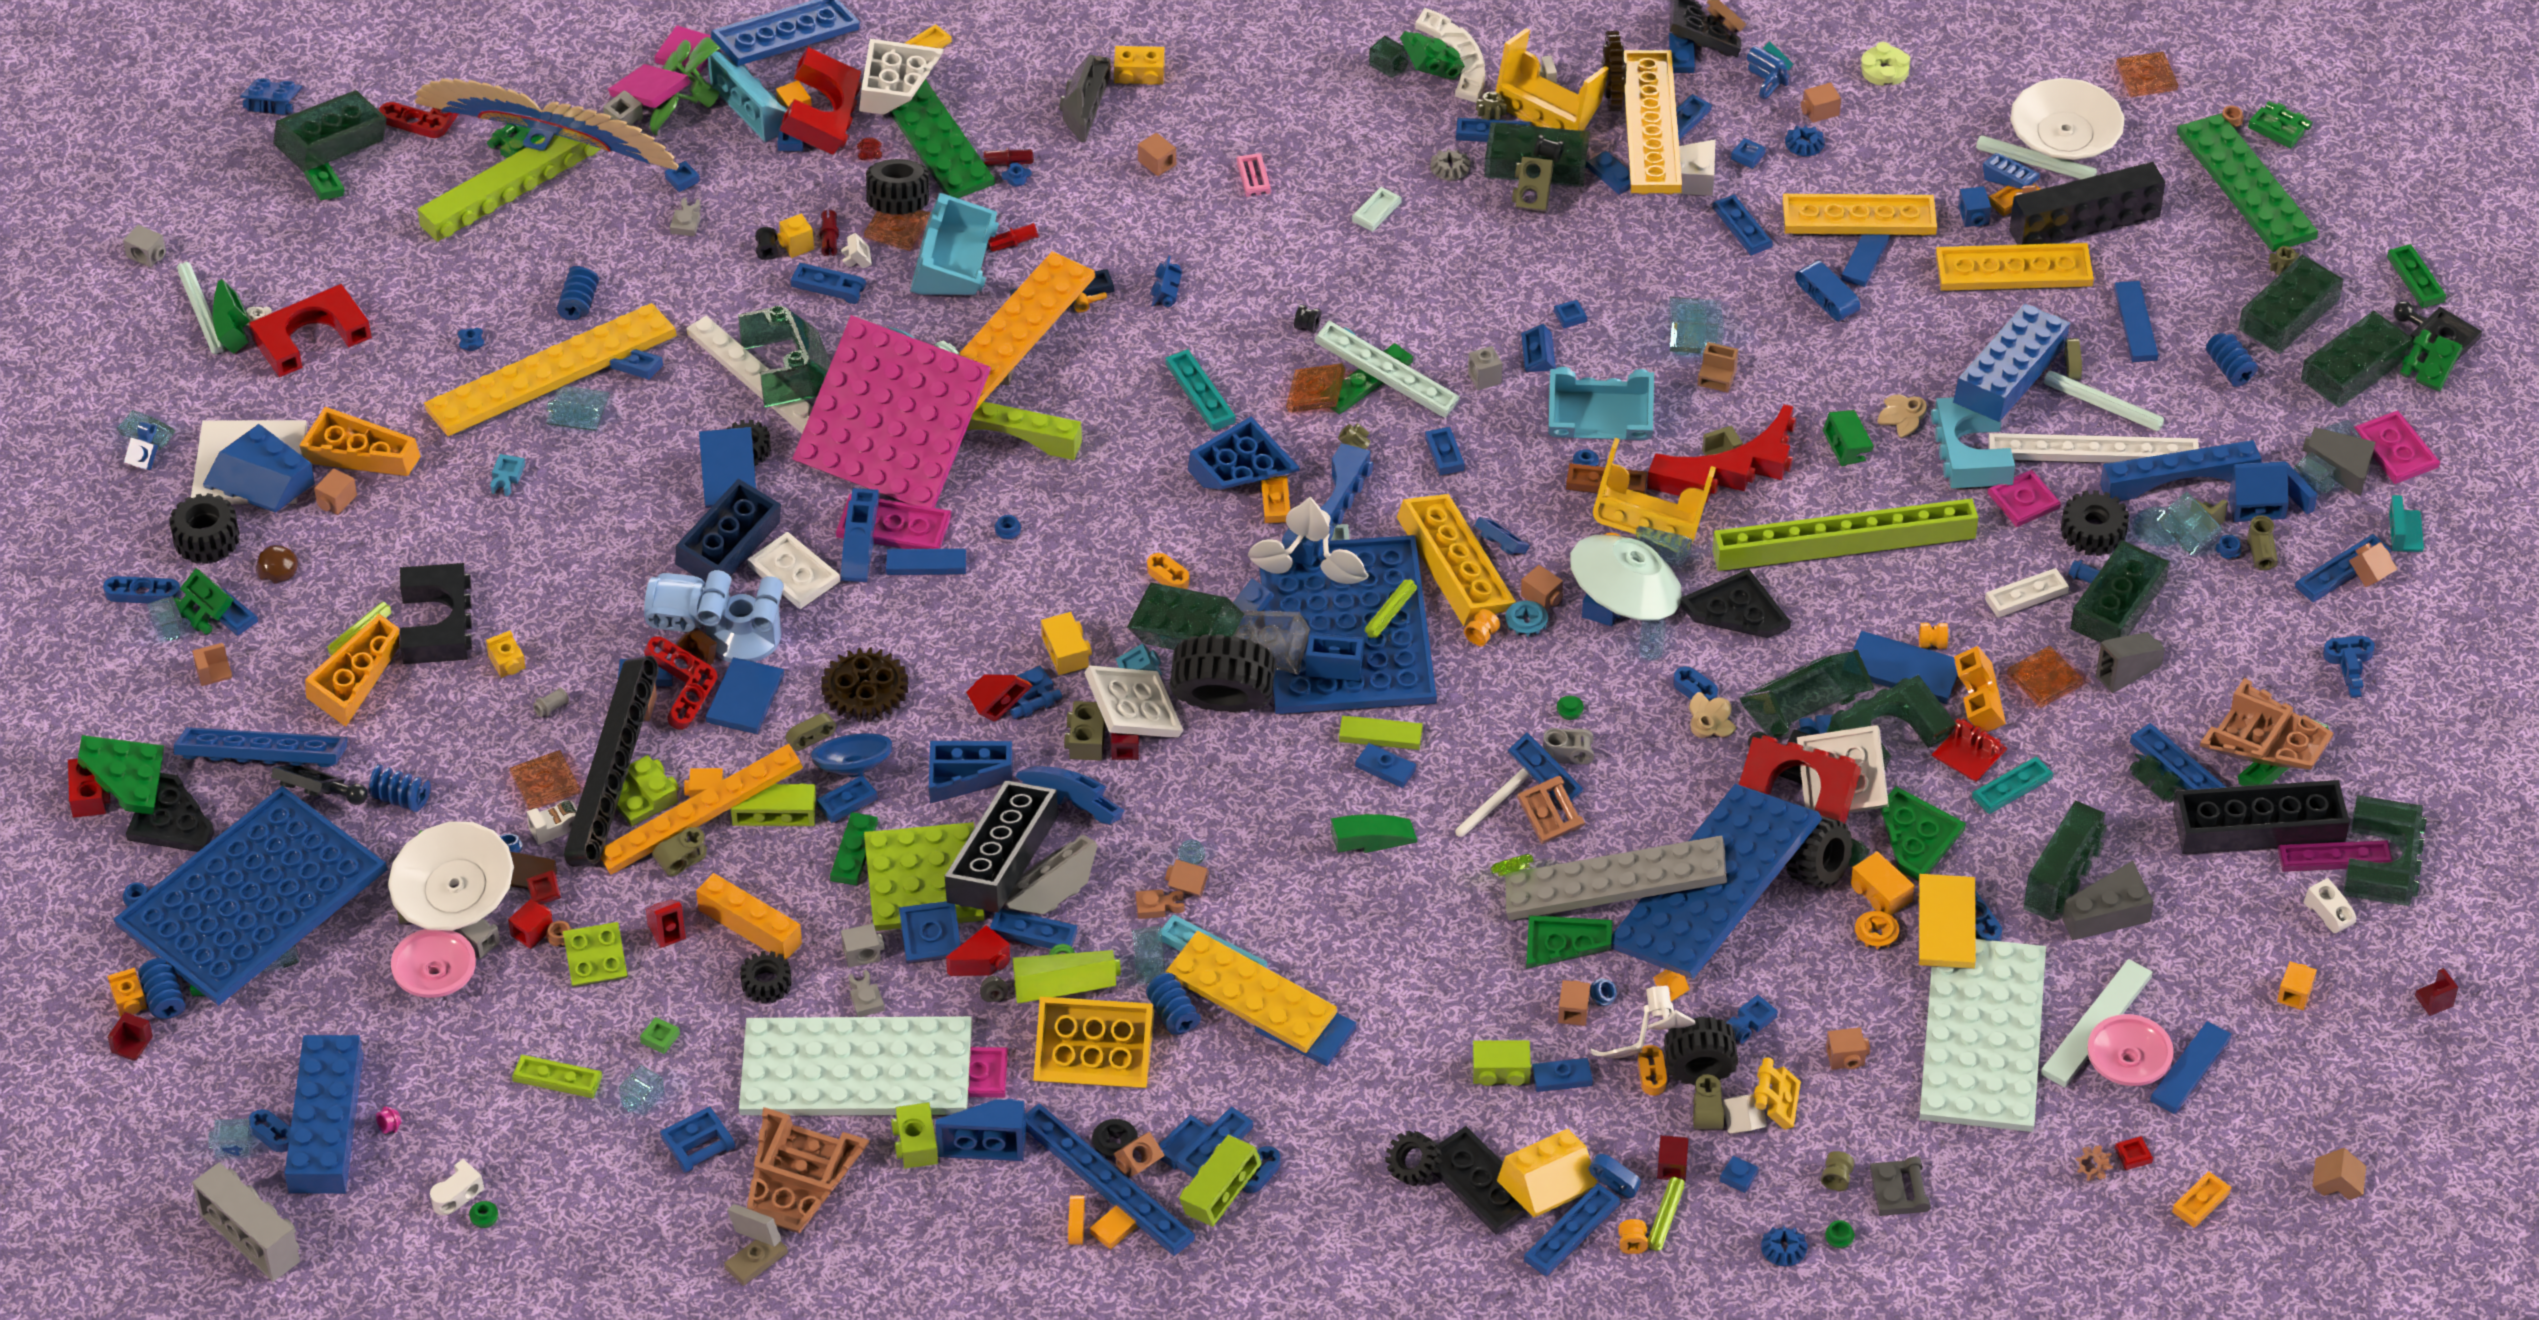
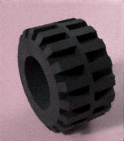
(897, 186)
(208, 542)
(1822, 855)
(1701, 1050)

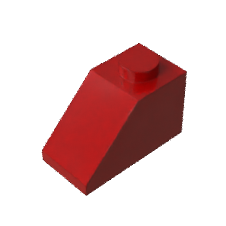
(996, 694)
(666, 922)
(979, 955)

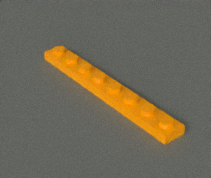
(701, 808)

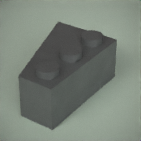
(2109, 904)

